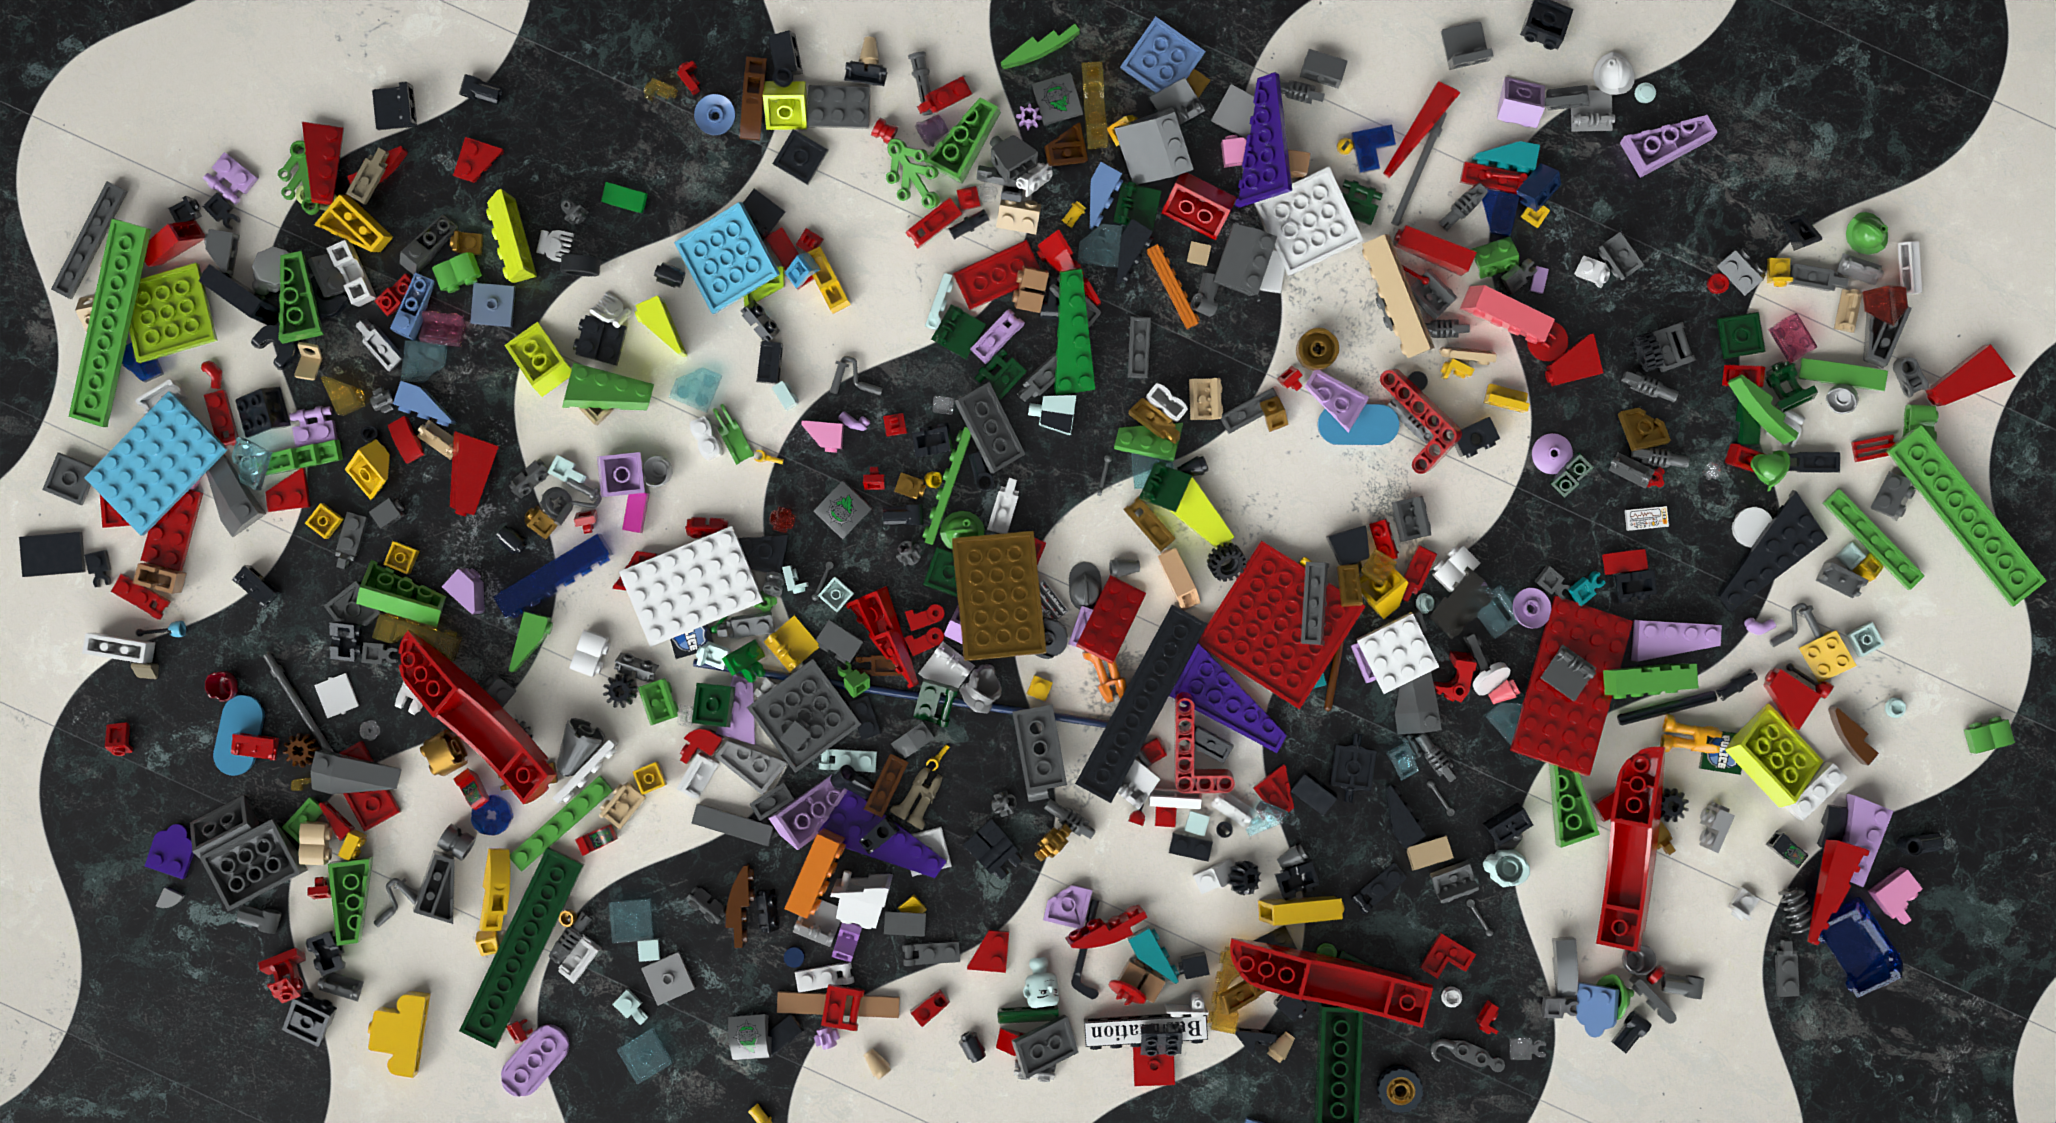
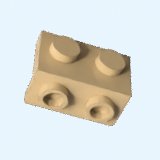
(1019, 216)
(1205, 399)
(623, 805)

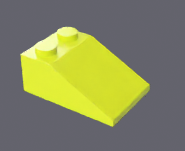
(657, 318)
(539, 359)

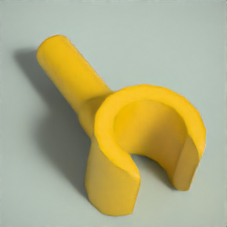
(768, 458)
(937, 758)

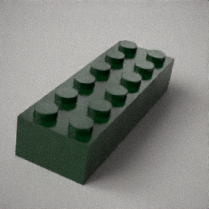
(1338, 1064)

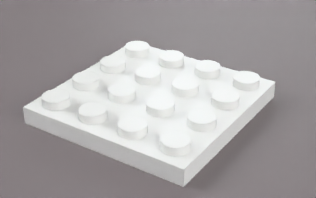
(1309, 222)

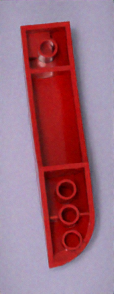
(475, 718)
(1632, 850)
(1331, 981)

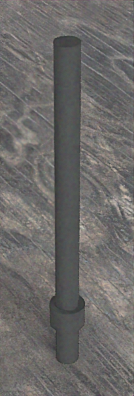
(1434, 132)
(278, 672)

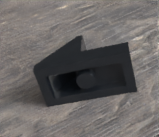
(1249, 1036)

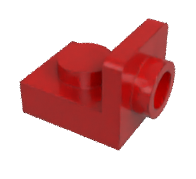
(689, 80)
(118, 739)
(1487, 1015)

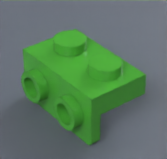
(1496, 257)
(658, 701)

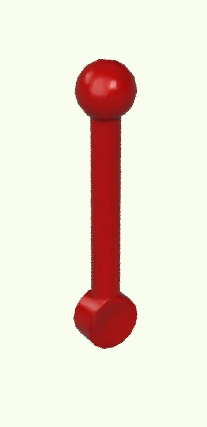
(1522, 177)
(1425, 280)

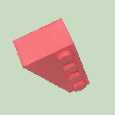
(1507, 313)

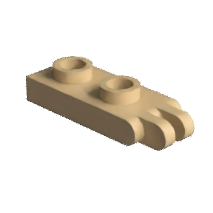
(1465, 354)

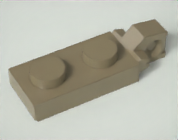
(368, 176)

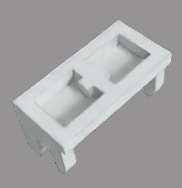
(151, 398)
(697, 776)
(579, 959)

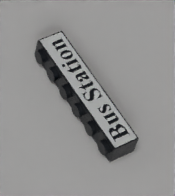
(1126, 1029)

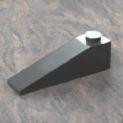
(346, 774)

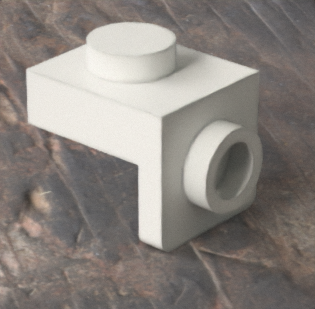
(1593, 271)

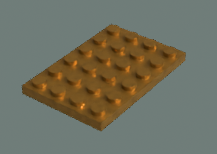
(998, 596)

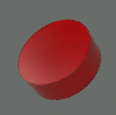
(1718, 283)
(1655, 974)

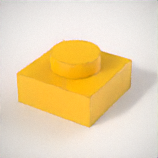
(1533, 217)
(1039, 688)

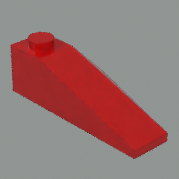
(1059, 257)

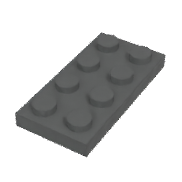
(990, 427)

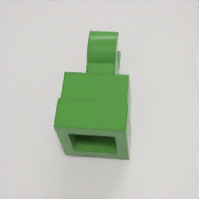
(854, 681)

